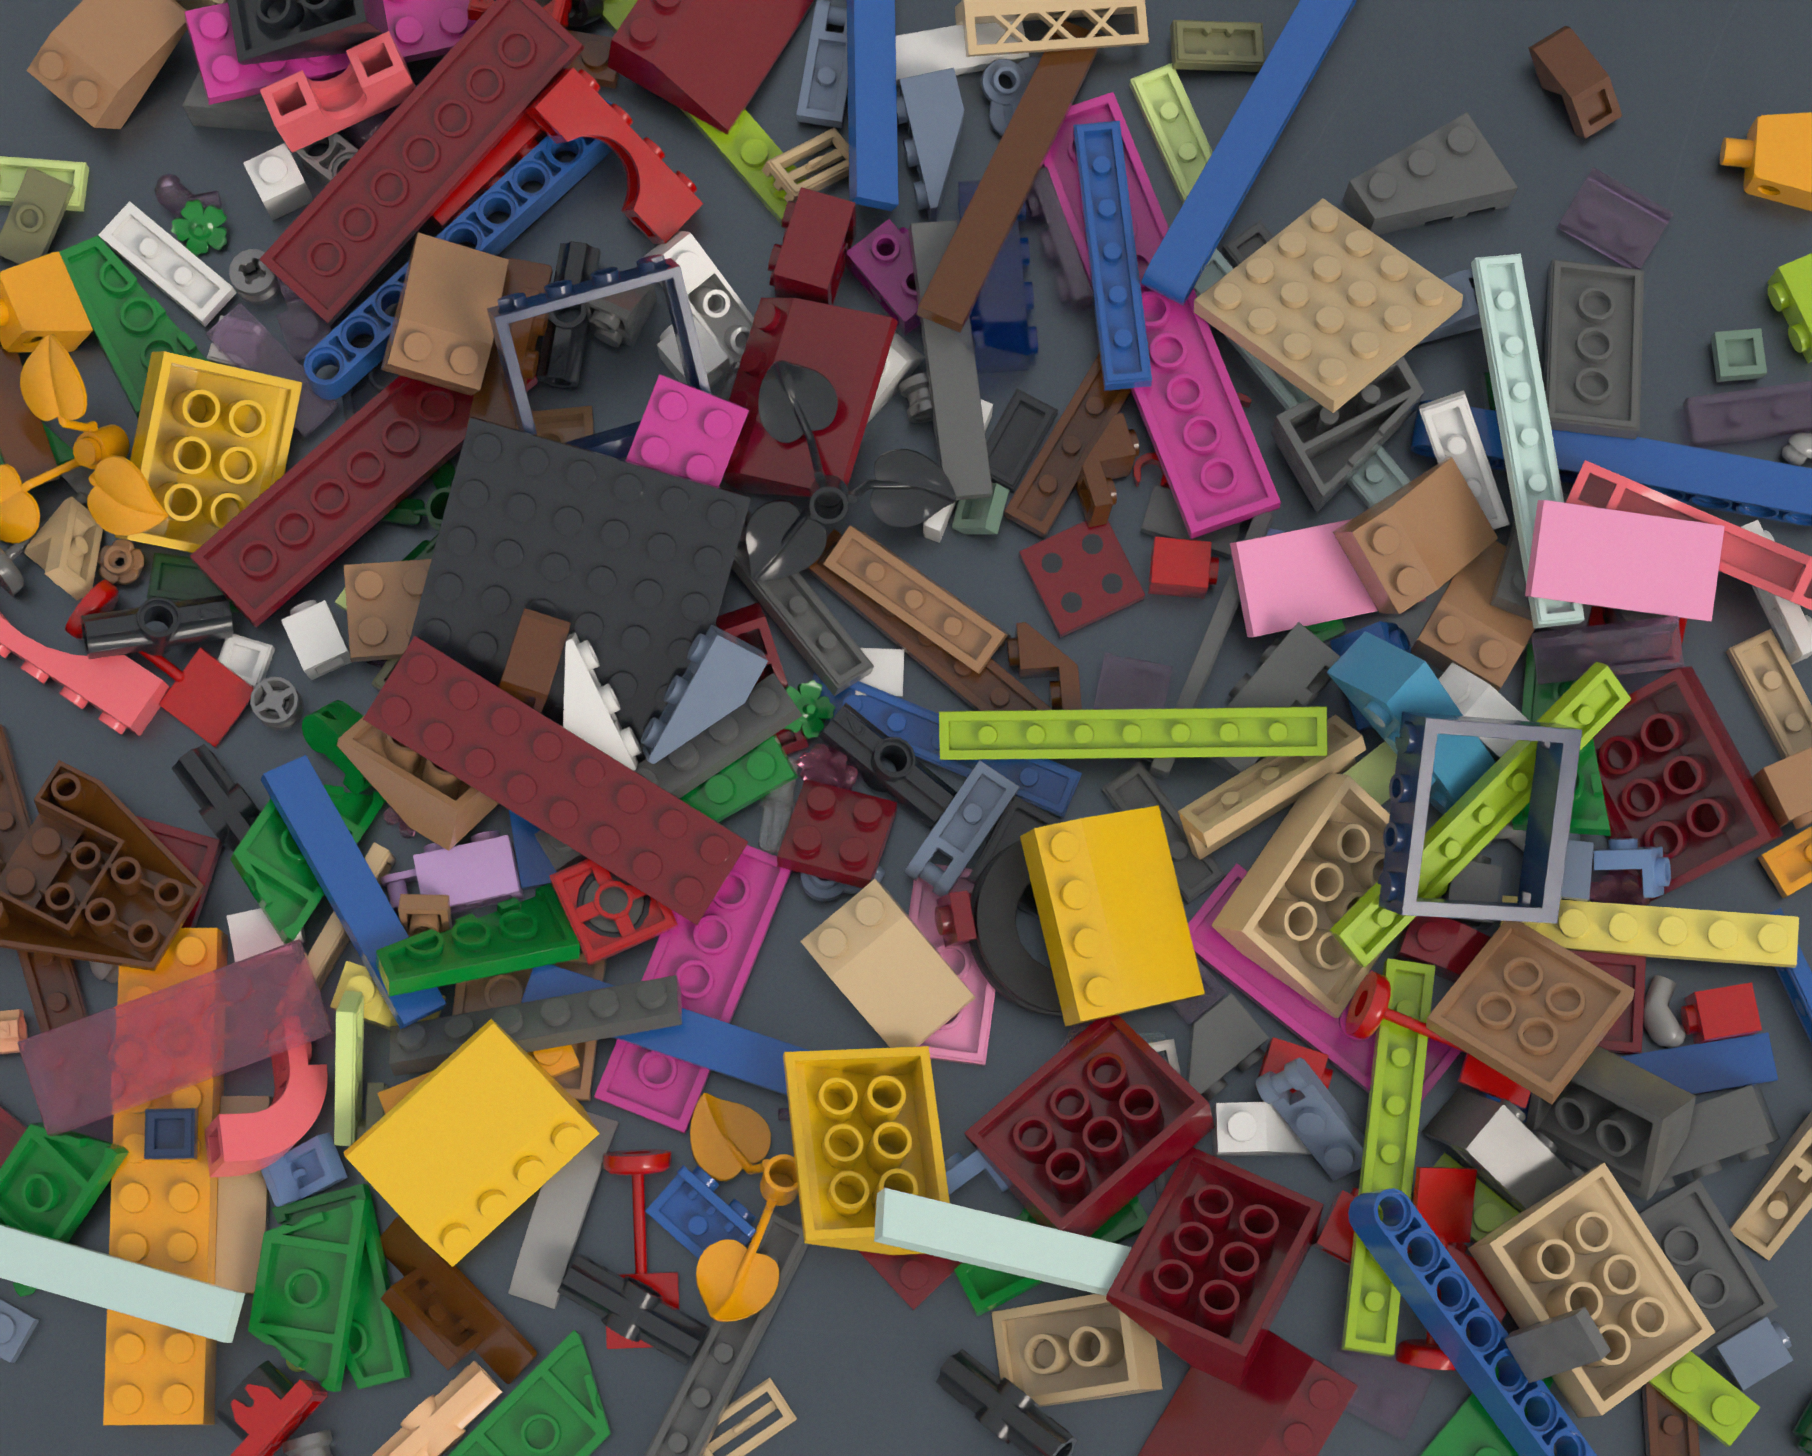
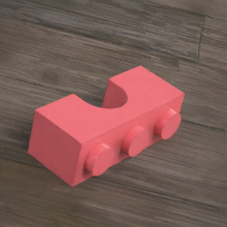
(316, 109)

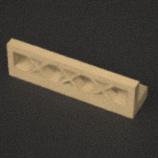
(1005, 11)
(1264, 790)

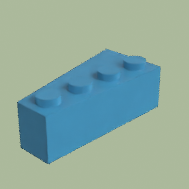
(1390, 681)

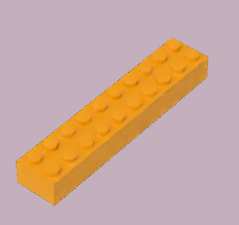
(166, 1220)

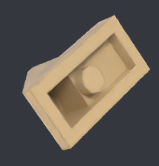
(68, 548)

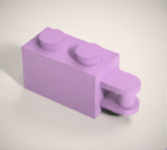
(469, 873)

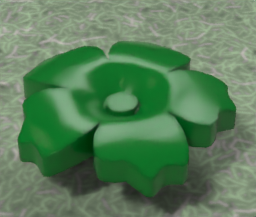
(200, 227)
(811, 707)

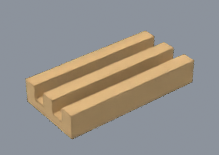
(787, 181)
(777, 1402)

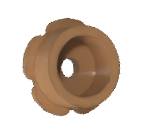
(129, 570)

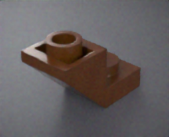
(1571, 70)
(1109, 459)
(534, 657)
(1041, 659)

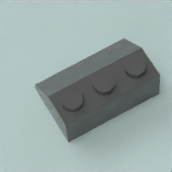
(1617, 1118)

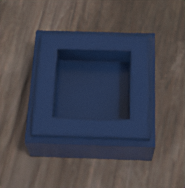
(171, 1134)

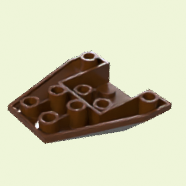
(92, 880)

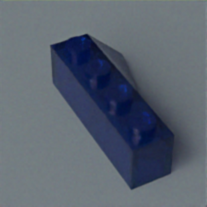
(999, 315)

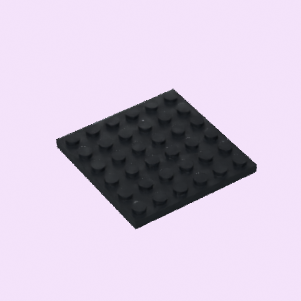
(589, 541)

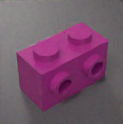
(886, 272)

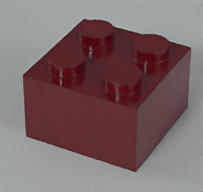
(813, 247)

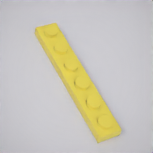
(1673, 933)

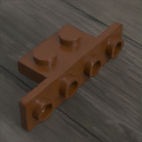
(493, 399)
(448, 1308)

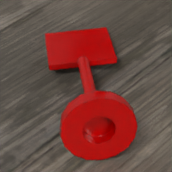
(204, 694)
(1371, 1007)
(1446, 1204)
(666, 1283)

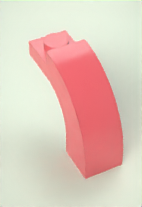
(255, 1140)

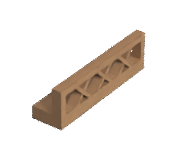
(916, 599)

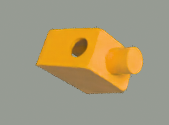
(1775, 158)
(39, 302)

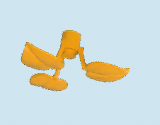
(120, 495)
(723, 1142)

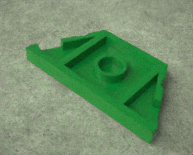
(277, 869)
(54, 1182)
(310, 1289)
(547, 1413)

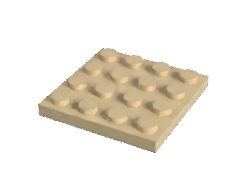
(1328, 304)

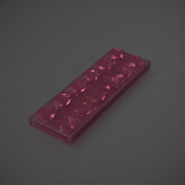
(174, 1038)

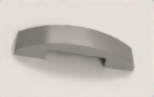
(558, 1220)

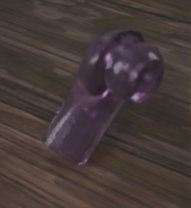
(174, 195)

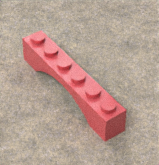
(1743, 553)
(113, 684)

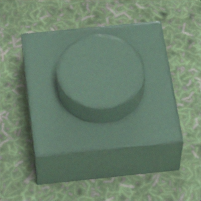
(1738, 355)
(981, 514)

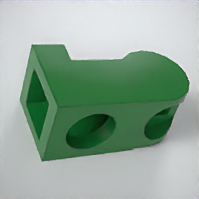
(322, 732)

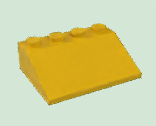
(209, 443)
(1111, 914)
(859, 1128)
(472, 1142)

